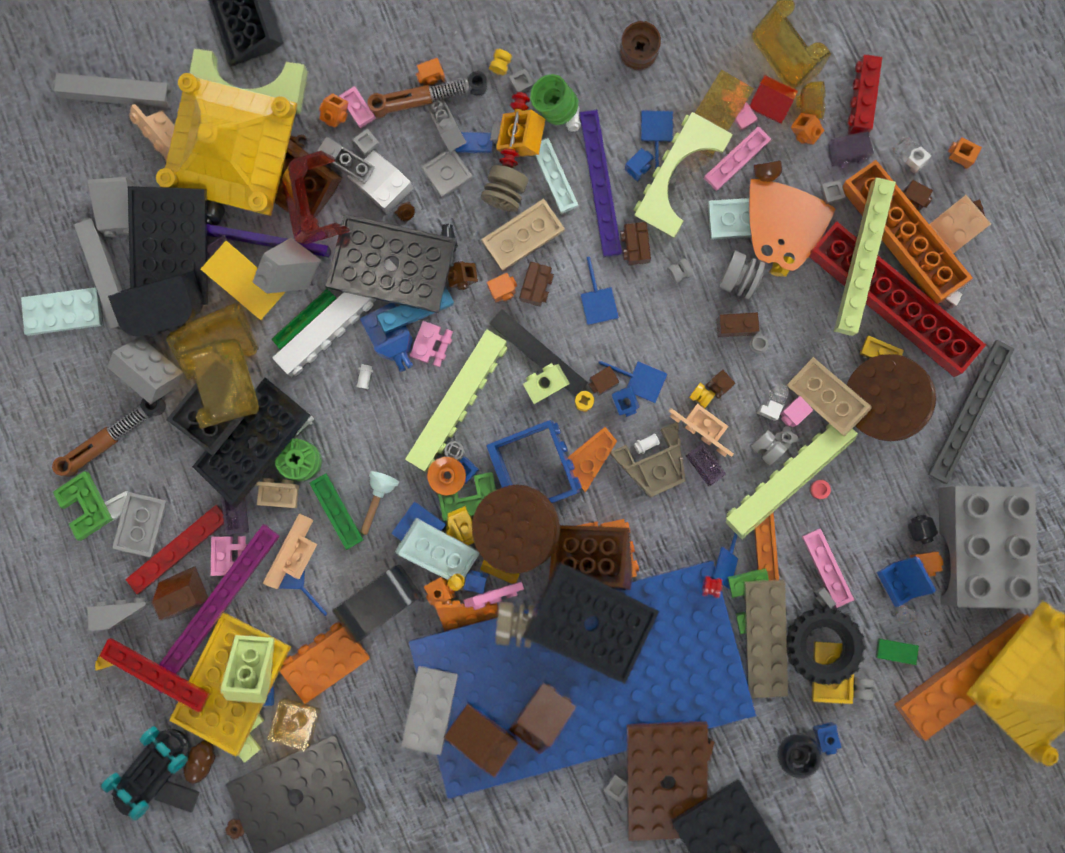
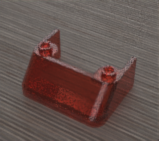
(305, 226)

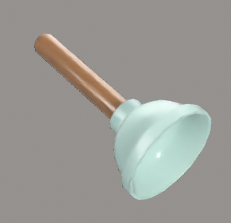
(382, 485)

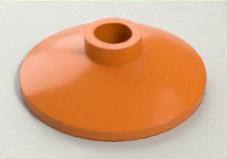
(437, 478)

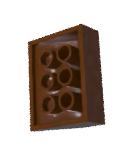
(319, 182)
(596, 552)

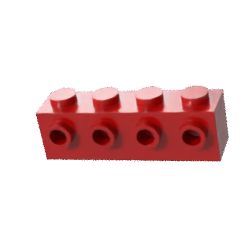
(865, 94)

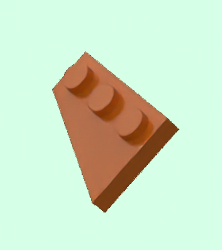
(591, 456)
(457, 615)

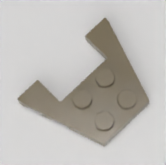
(659, 470)

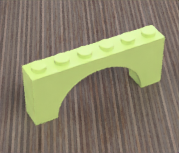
(288, 84)
(695, 136)

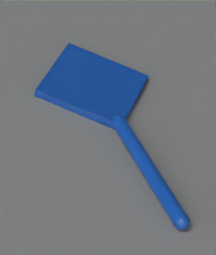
(290, 582)

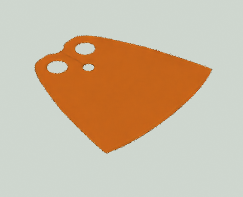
(789, 215)

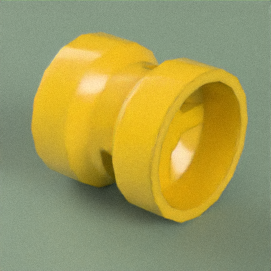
(500, 62)
(702, 395)

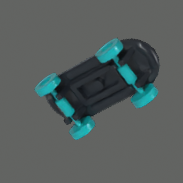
(159, 760)

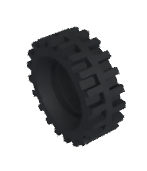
(851, 646)

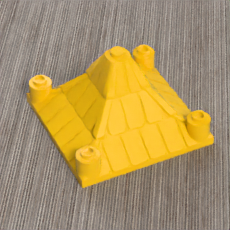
(228, 144)
(1027, 685)

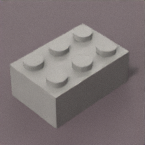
(145, 369)

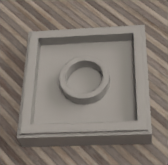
(447, 173)

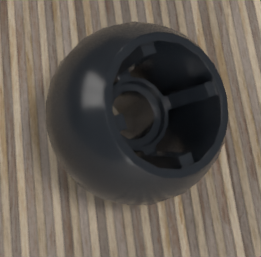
(789, 746)

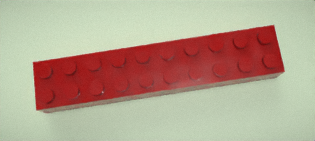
(902, 304)

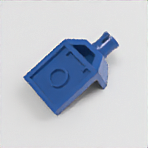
(391, 345)

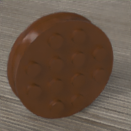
(899, 397)
(516, 528)

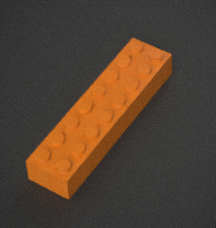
(911, 238)
(944, 694)

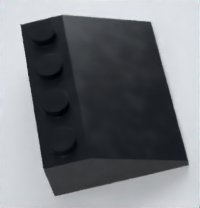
(246, 28)
(185, 420)

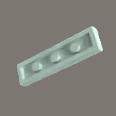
(555, 177)

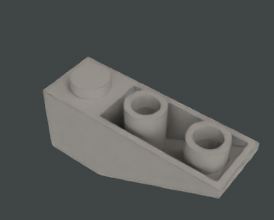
(446, 125)
(347, 161)
(110, 616)

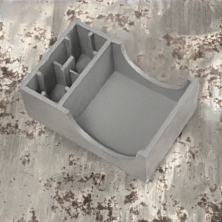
(990, 546)

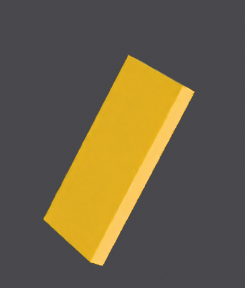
(235, 275)

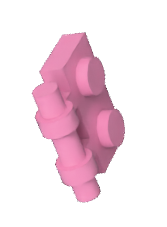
(425, 343)
(222, 553)

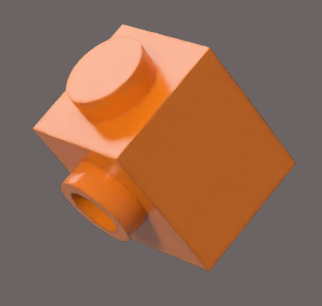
(502, 287)
(931, 561)

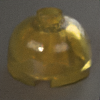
(812, 99)

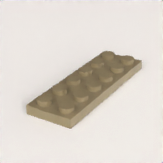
(766, 638)

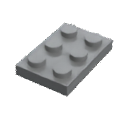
(139, 524)

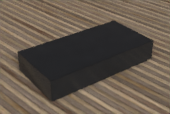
(177, 796)

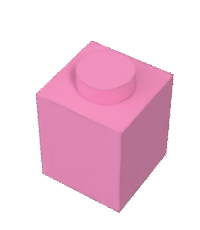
(795, 412)

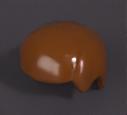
(768, 171)

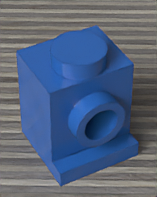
(639, 164)
(619, 397)
(476, 581)
(822, 733)

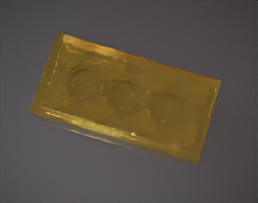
(724, 103)

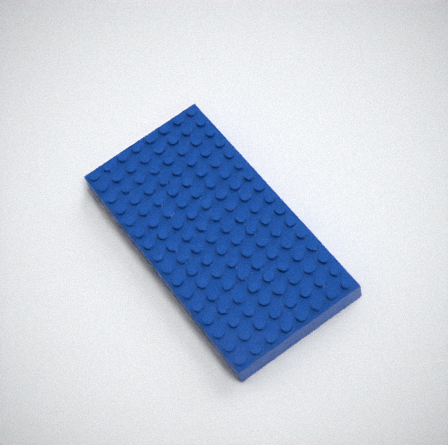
(681, 675)

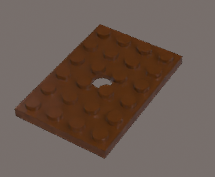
(658, 752)

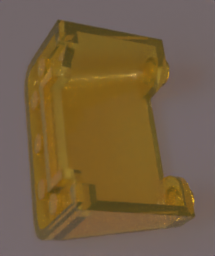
(786, 49)
(218, 325)
(221, 381)

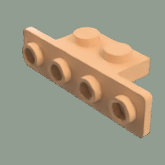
(154, 127)
(705, 424)
(293, 554)

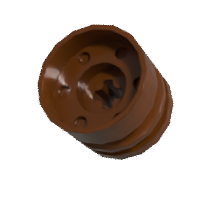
(645, 37)

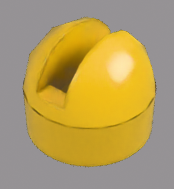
(456, 582)

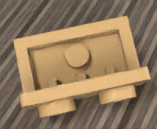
(277, 494)

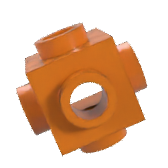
(333, 110)
(807, 128)
(439, 592)

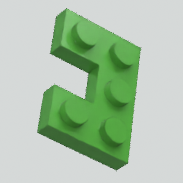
(484, 485)
(85, 491)
(736, 586)

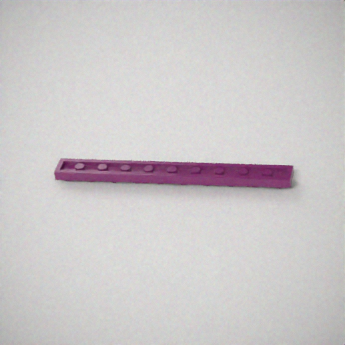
(219, 599)

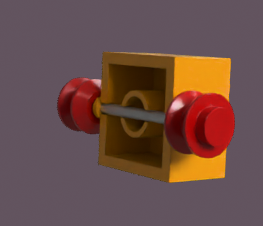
(519, 131)

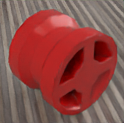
(712, 587)

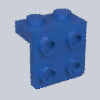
(906, 580)

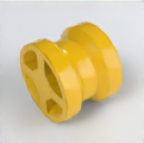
(584, 401)

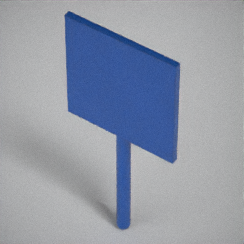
(656, 127)
(598, 304)
(645, 380)
(726, 563)

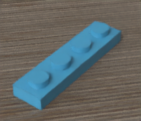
(404, 315)

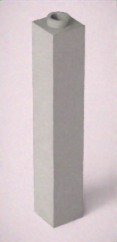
(113, 90)
(100, 265)

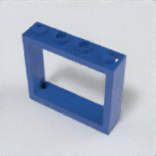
(502, 472)

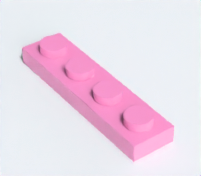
(737, 158)
(827, 567)

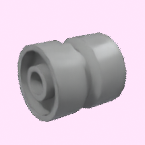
(768, 447)

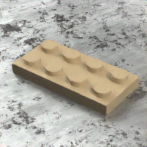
(523, 235)
(829, 396)

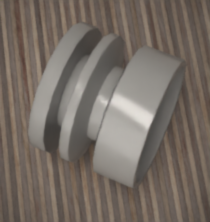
(742, 275)

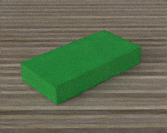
(897, 651)

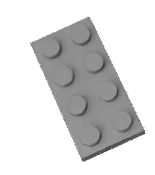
(429, 710)

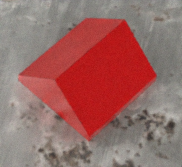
(773, 99)

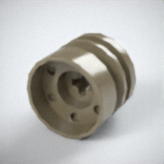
(504, 188)
(512, 624)

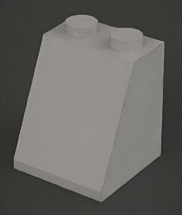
(110, 204)
(286, 268)

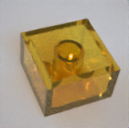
(294, 724)

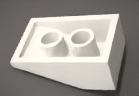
(385, 184)

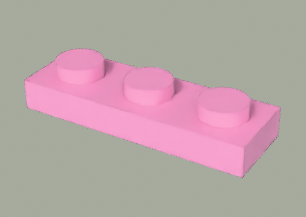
(494, 596)

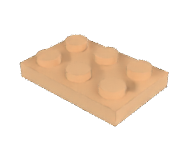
(960, 224)

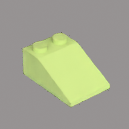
(249, 669)

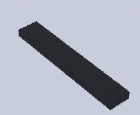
(535, 349)

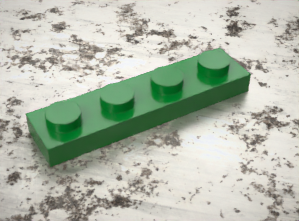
(304, 318)
(336, 511)

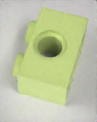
(537, 391)

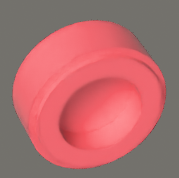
(820, 489)

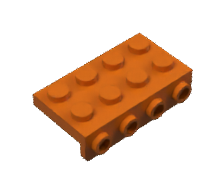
(322, 662)

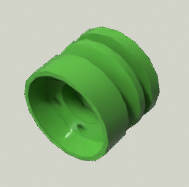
(554, 99)
(308, 464)

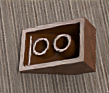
(481, 740)

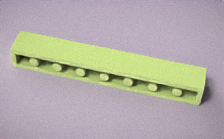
(864, 257)
(457, 399)
(788, 480)

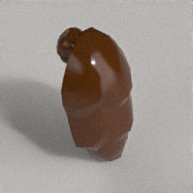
(199, 762)

